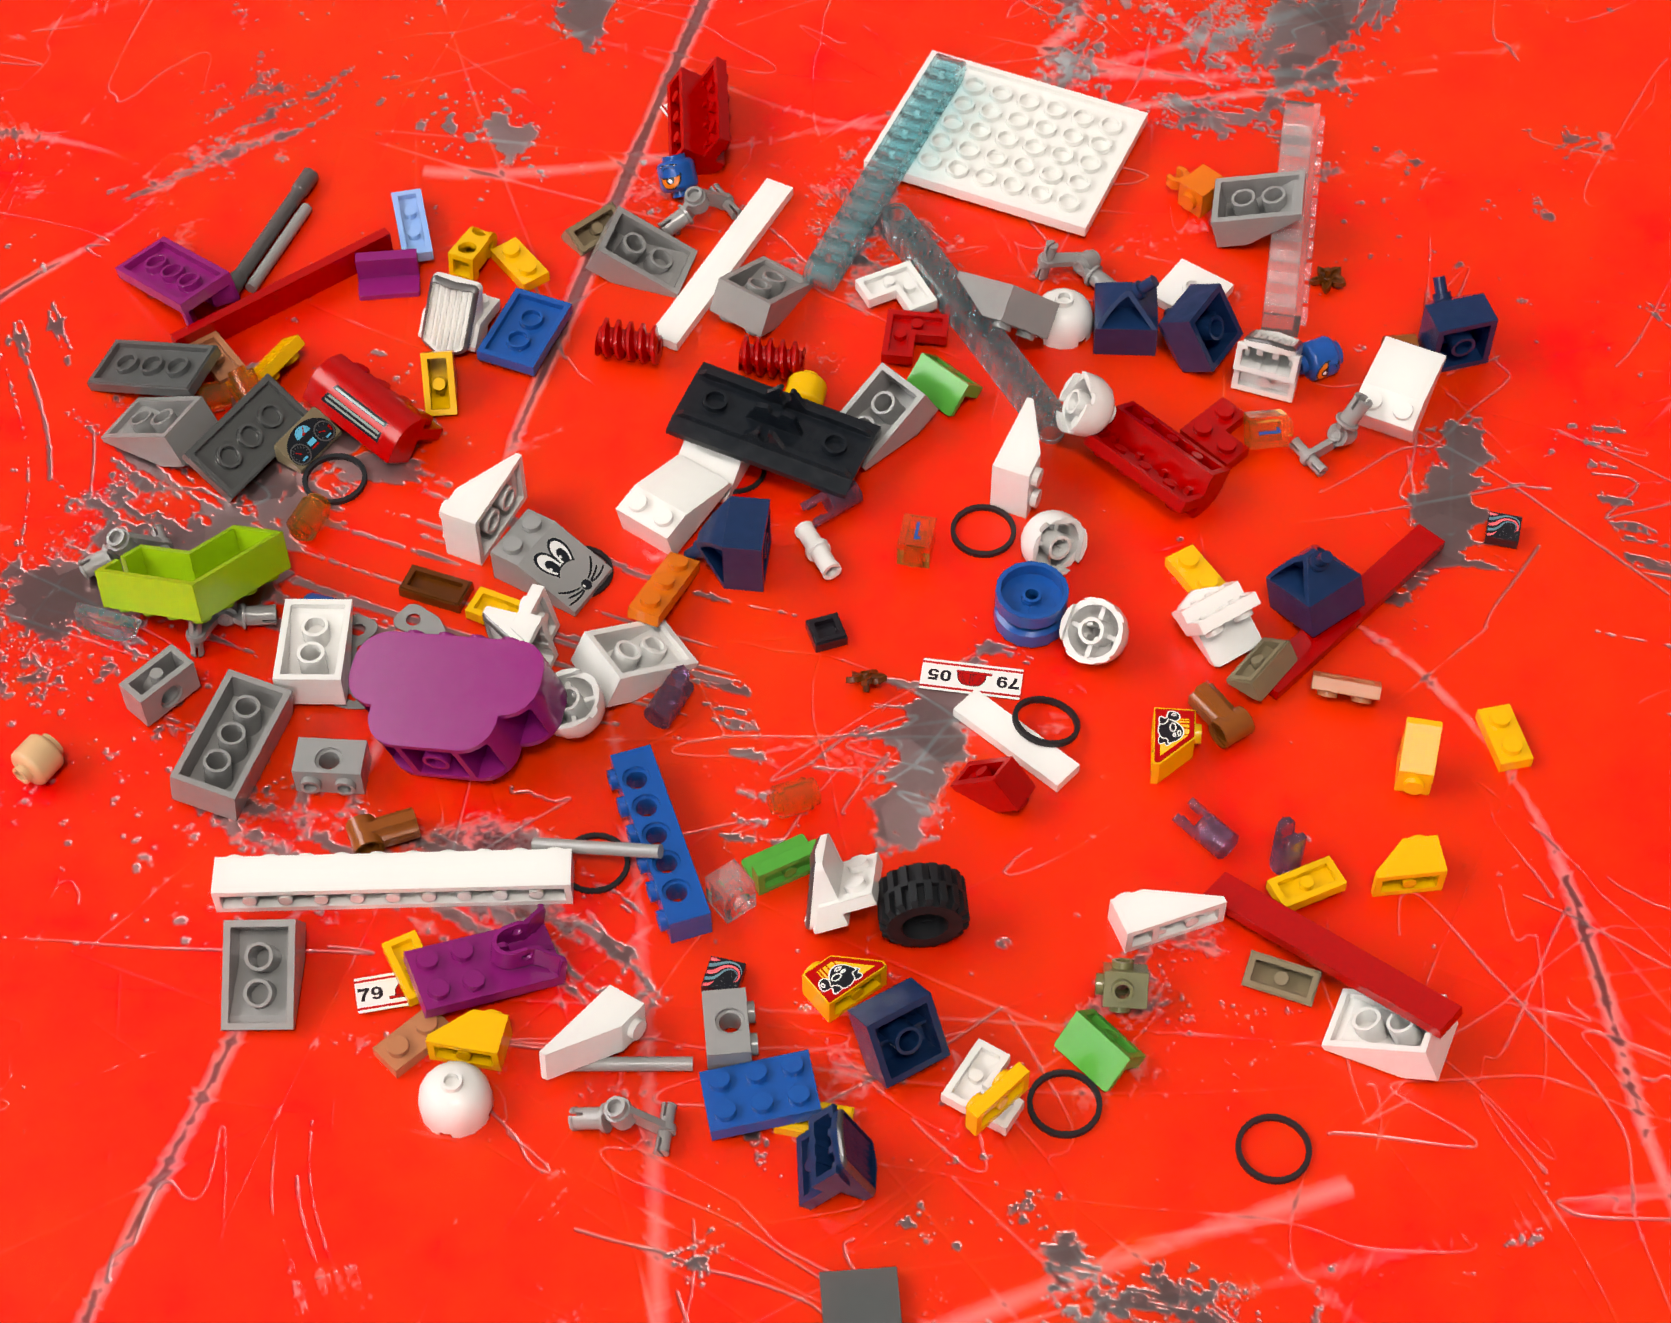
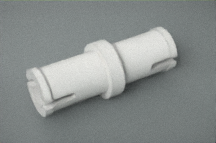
(818, 550)

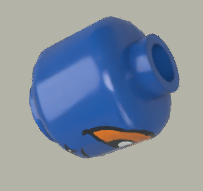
(676, 174)
(1321, 358)

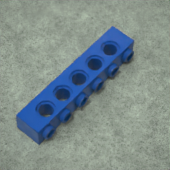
(692, 914)

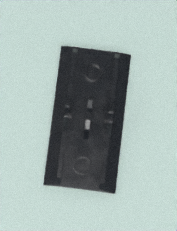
(773, 429)

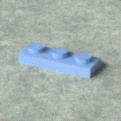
(412, 223)

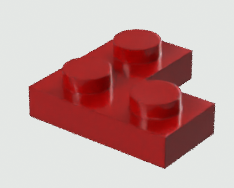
(911, 327)
(1213, 432)

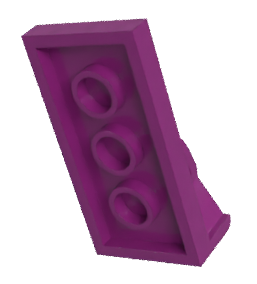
(178, 278)
(485, 966)

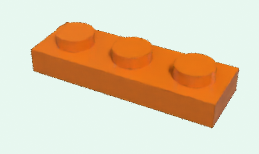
(663, 589)

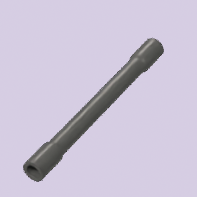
(298, 192)

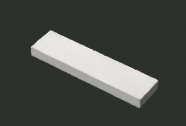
(997, 728)

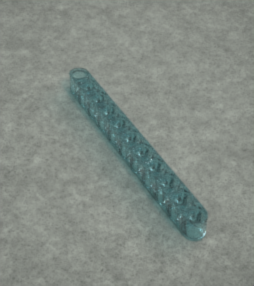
(884, 172)
(987, 343)

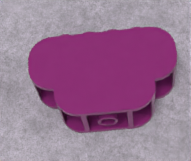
(456, 701)

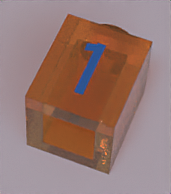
(1267, 429)
(916, 540)

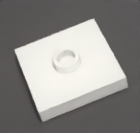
(1179, 280)

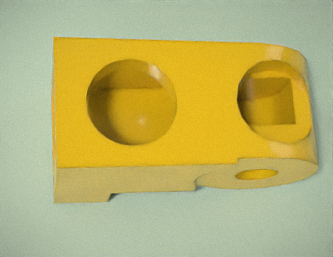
(471, 253)

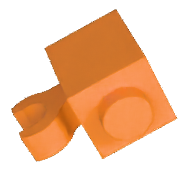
(1194, 188)

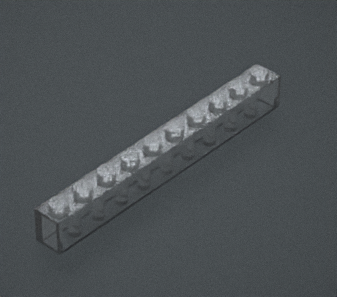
(1290, 245)

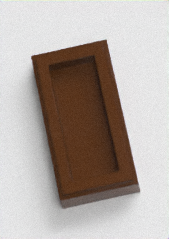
(436, 588)

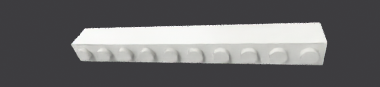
(393, 880)

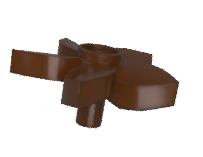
(1328, 277)
(866, 678)

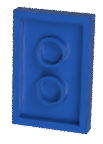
(524, 331)
(760, 1094)

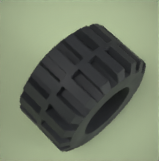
(922, 905)

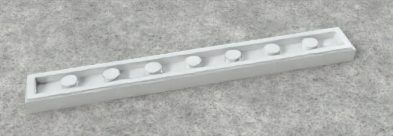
(724, 258)

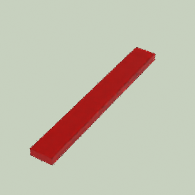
(284, 292)
(1378, 585)
(1337, 957)

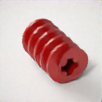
(629, 342)
(770, 358)

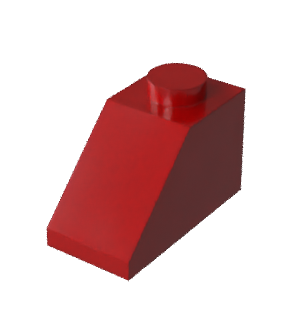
(995, 784)

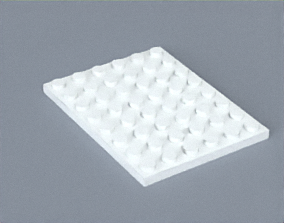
(1024, 147)

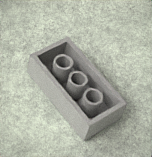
(231, 745)

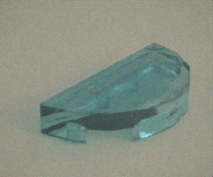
(107, 623)

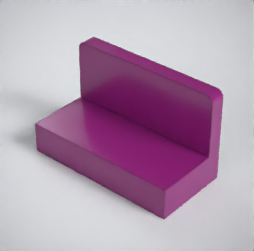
(388, 274)

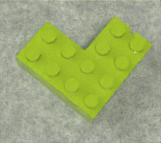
(196, 581)

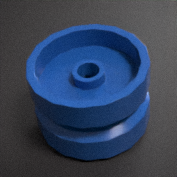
(1030, 603)

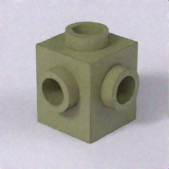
(1134, 989)

